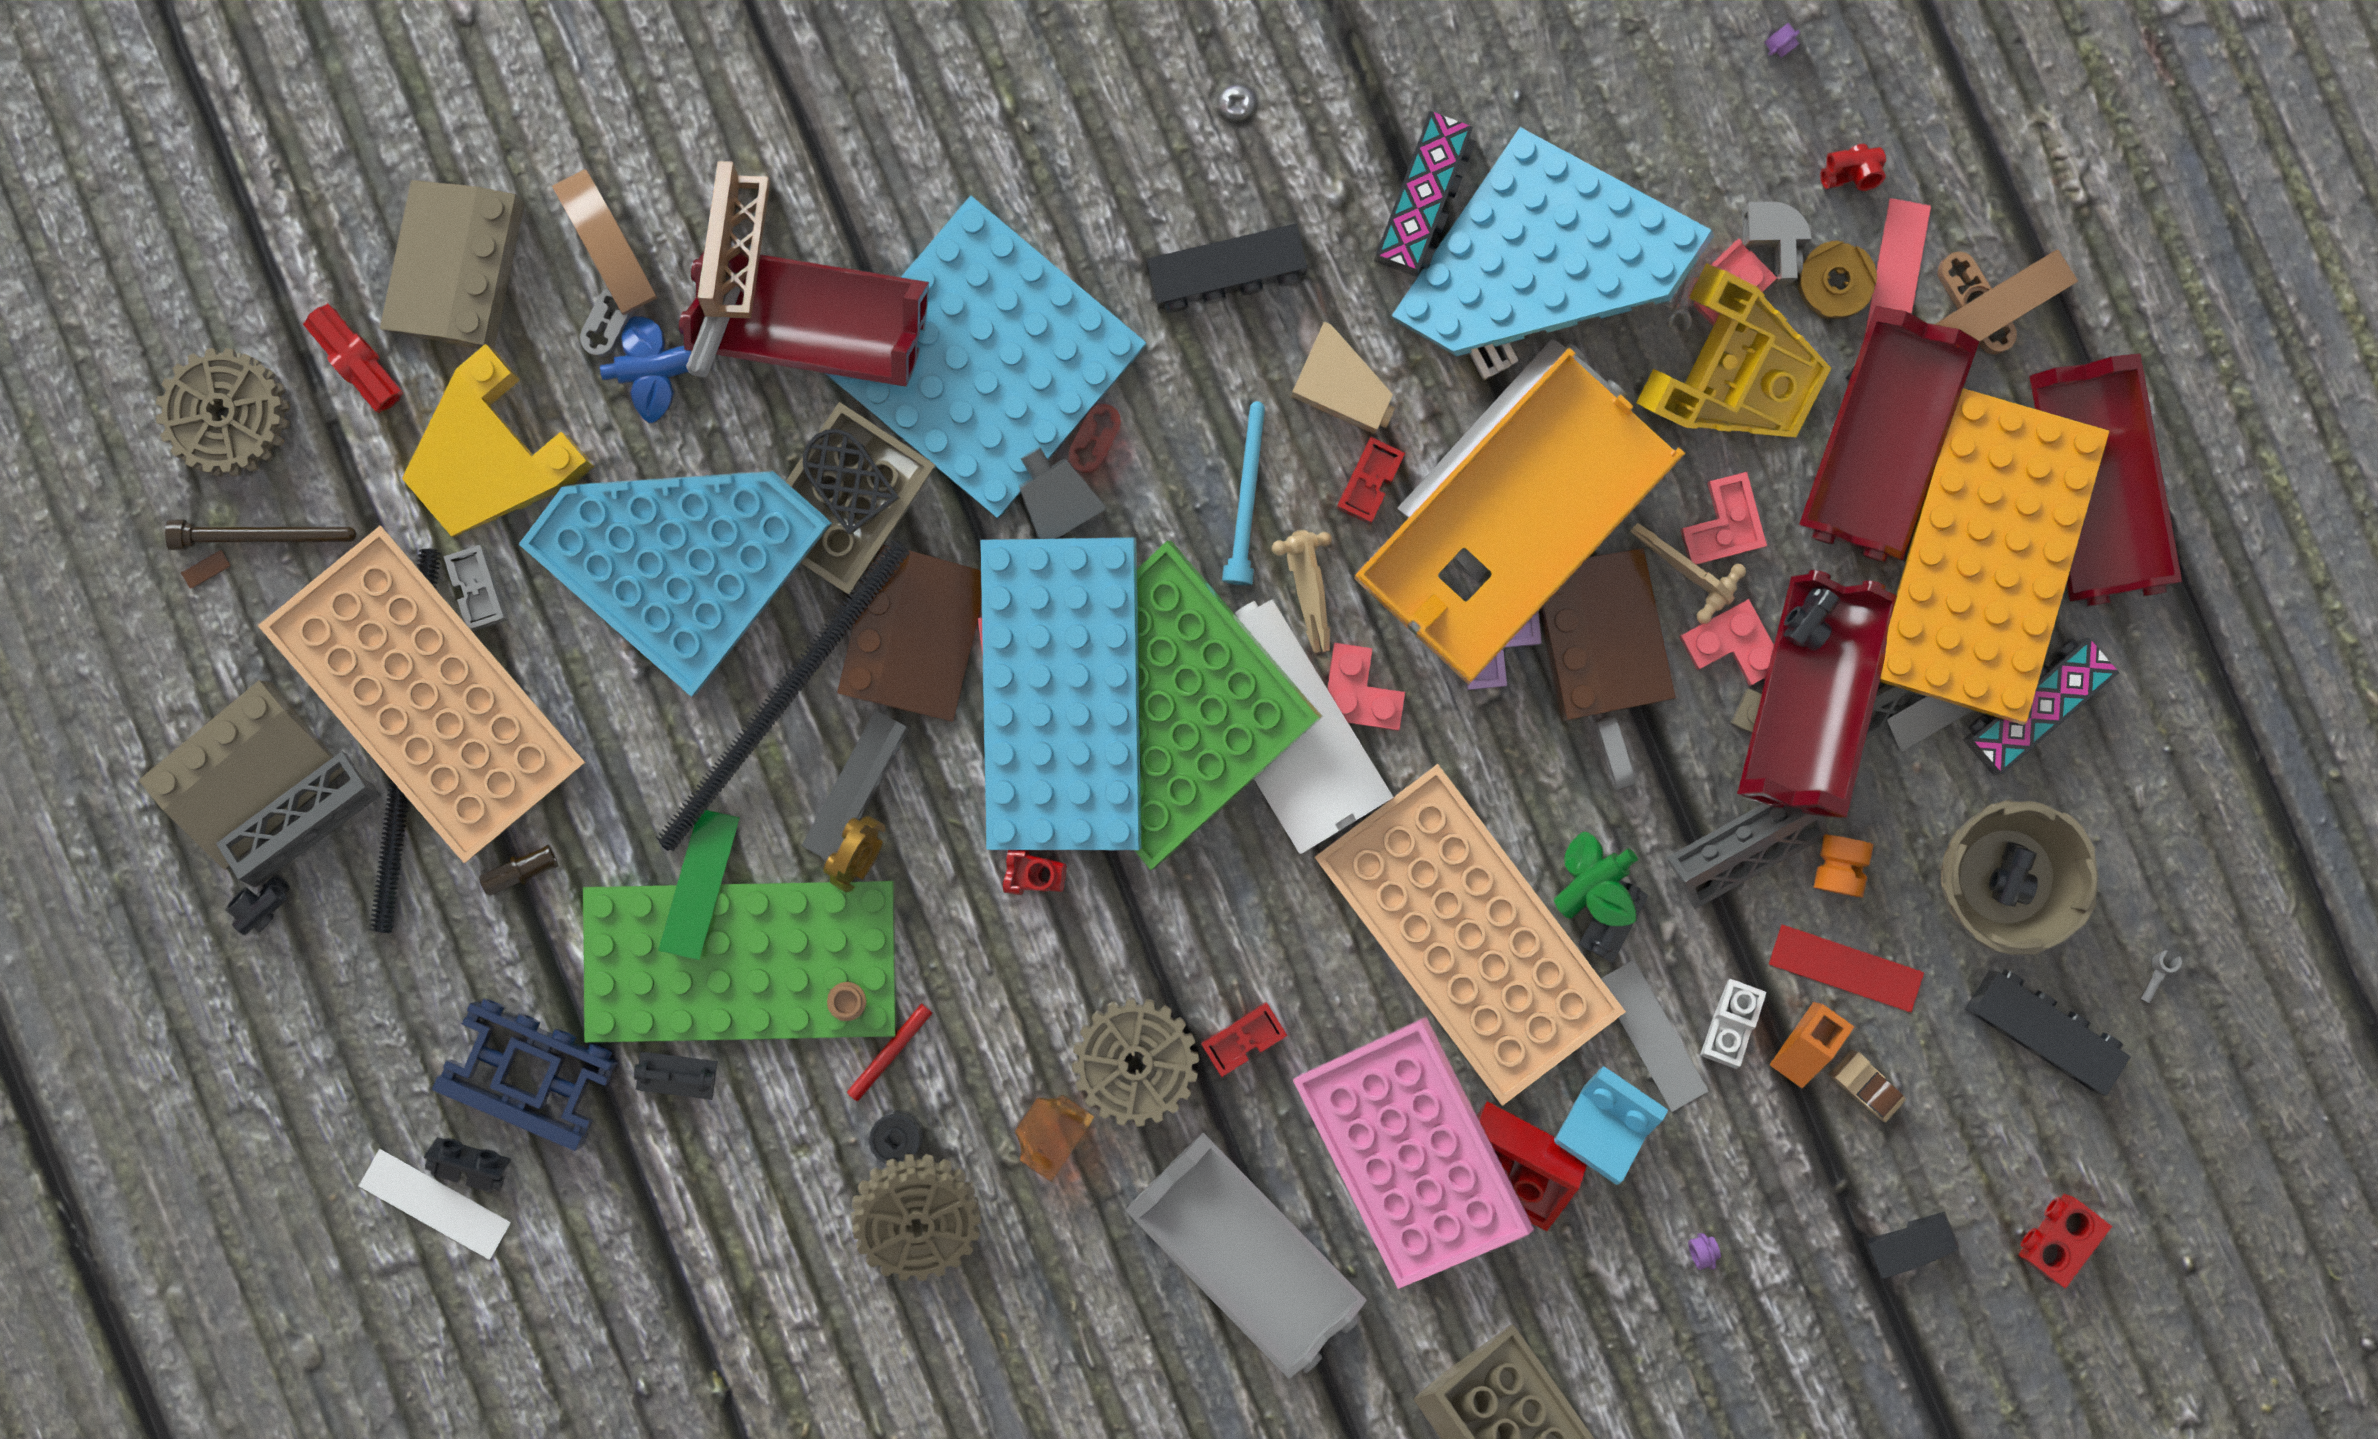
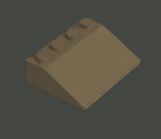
(453, 263)
(842, 556)
(237, 769)
(1500, 1395)

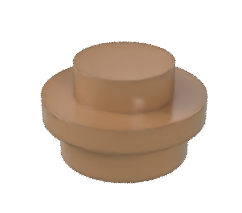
(846, 1001)

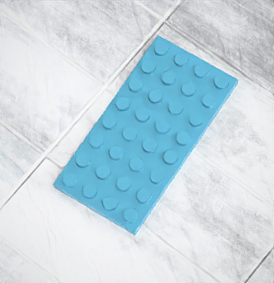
(1061, 694)

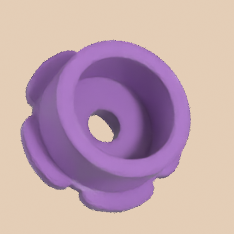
(1782, 41)
(1704, 1251)

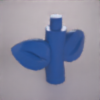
(647, 367)

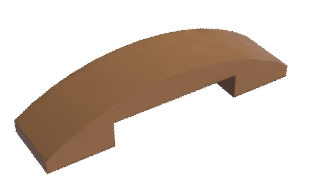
(604, 242)
(2013, 297)

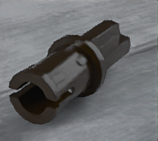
(518, 870)

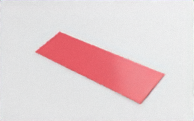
(1900, 256)

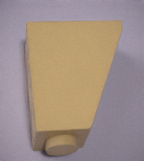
(1343, 384)

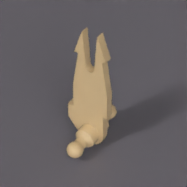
(1308, 582)
(1719, 591)

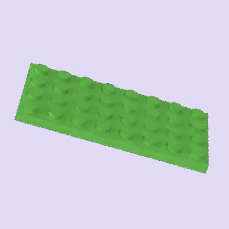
(761, 967)

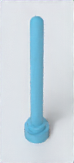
(1239, 567)

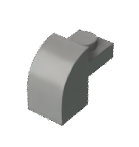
(1777, 227)

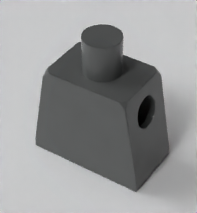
(1056, 496)

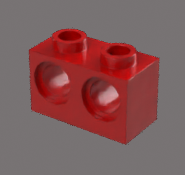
(2072, 1248)

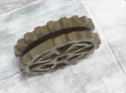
(210, 385)
(1106, 1071)
(915, 1217)

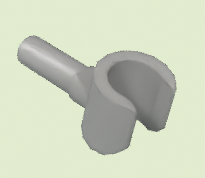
(2159, 974)

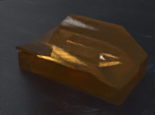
(1051, 1133)

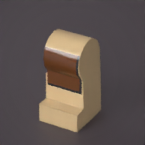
(1867, 1085)

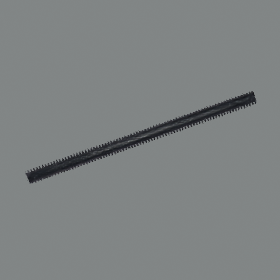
(783, 696)
(396, 812)

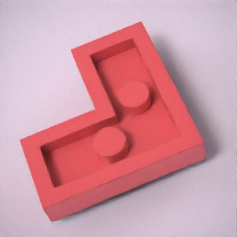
(1736, 525)
(1733, 632)
(1354, 698)

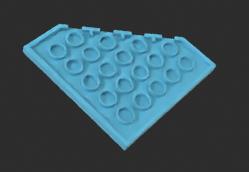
(1546, 250)
(677, 559)

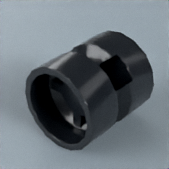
(896, 1135)

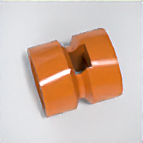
(1843, 865)

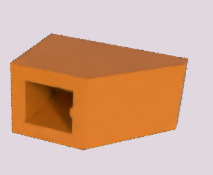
(1811, 1044)

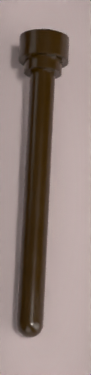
(181, 535)

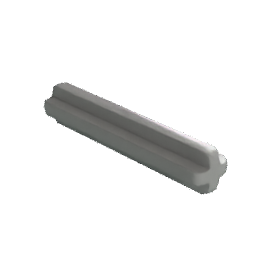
(710, 338)

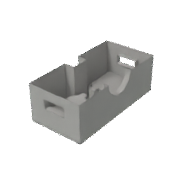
(478, 586)

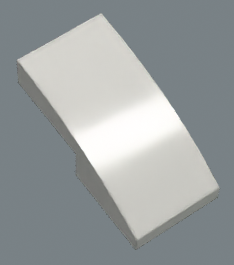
(1733, 1023)

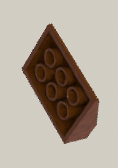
(915, 638)
(1606, 638)

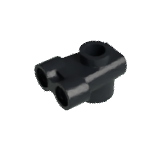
(1807, 623)
(2013, 880)
(255, 910)

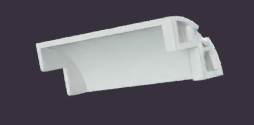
(1326, 773)

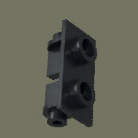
(1608, 939)
(675, 1075)
(450, 1157)

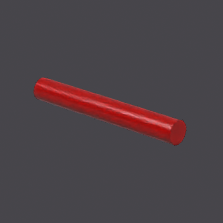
(889, 1052)

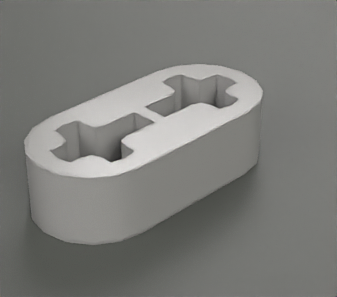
(596, 322)
(1614, 752)

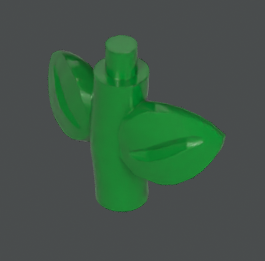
(1597, 882)

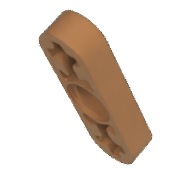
(1971, 273)

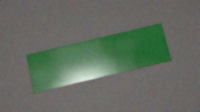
(699, 884)

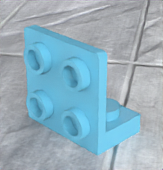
(1609, 1124)

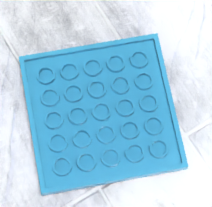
(1003, 358)

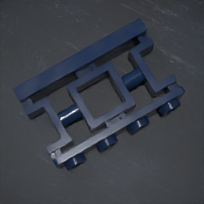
(514, 1103)

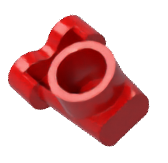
(1857, 165)
(1025, 873)

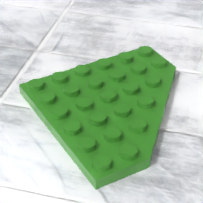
(1207, 704)

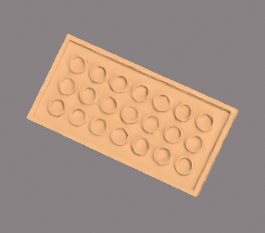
(422, 694)
(1469, 934)

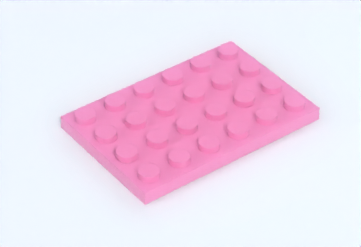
(1413, 1153)

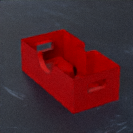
(1364, 485)
(1242, 1036)

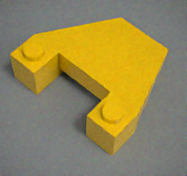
(1750, 371)
(474, 464)

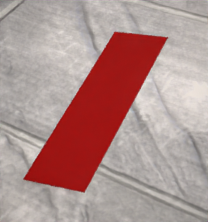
(1846, 968)

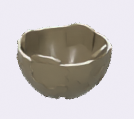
(2063, 870)

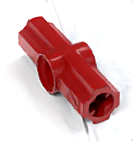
(353, 358)

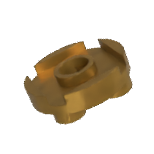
(1843, 258)
(856, 852)

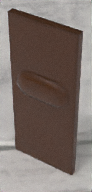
(205, 569)

